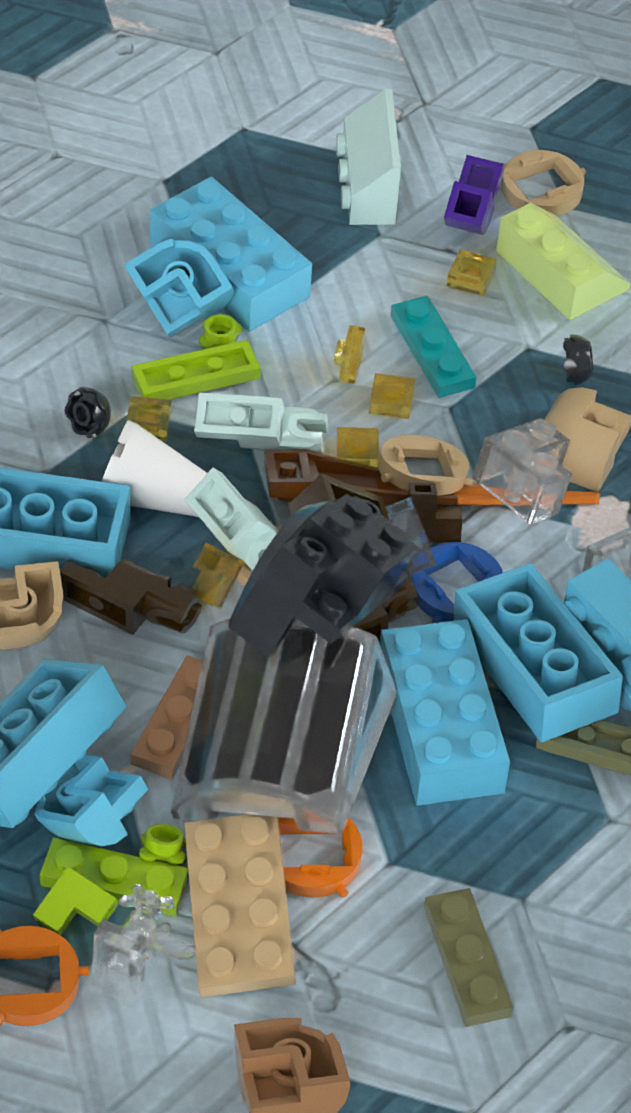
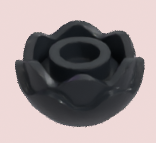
(578, 359)
(88, 411)

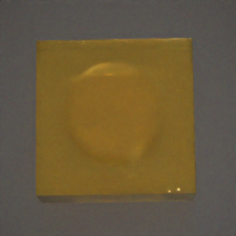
(471, 272)
(350, 354)
(392, 396)
(151, 415)
(358, 445)

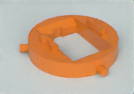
(324, 879)
(34, 943)

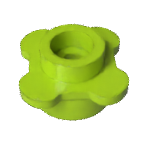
(219, 330)
(163, 844)

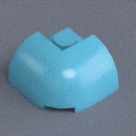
(180, 283)
(90, 803)

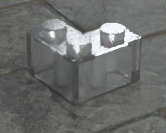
(526, 469)

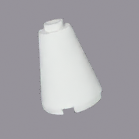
(154, 471)

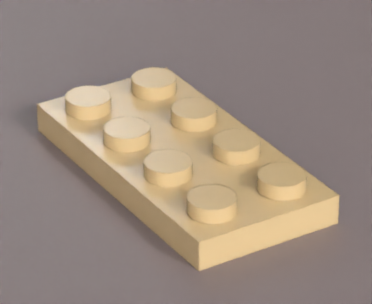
(239, 904)

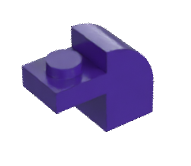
(474, 195)

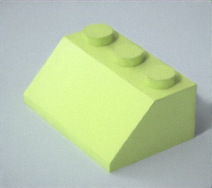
(557, 261)

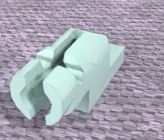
(259, 422)
(231, 518)

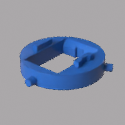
(430, 595)

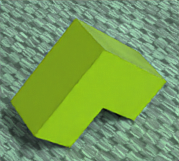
(71, 896)

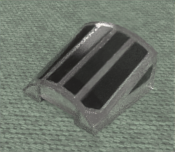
(284, 728)

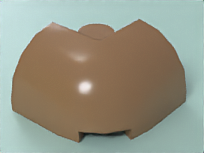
(289, 1067)

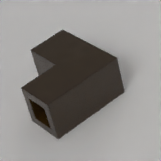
(440, 523)

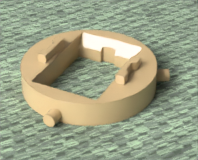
(529, 163)
(452, 460)

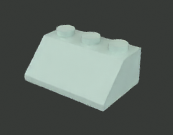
(370, 162)

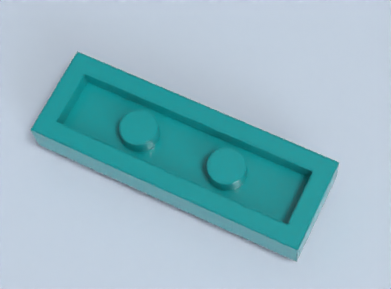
(433, 346)

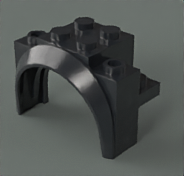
(327, 547)

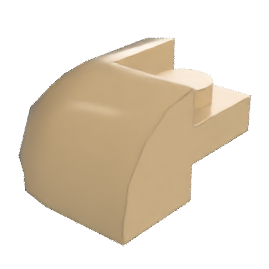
(593, 435)
(30, 605)

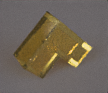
(217, 574)

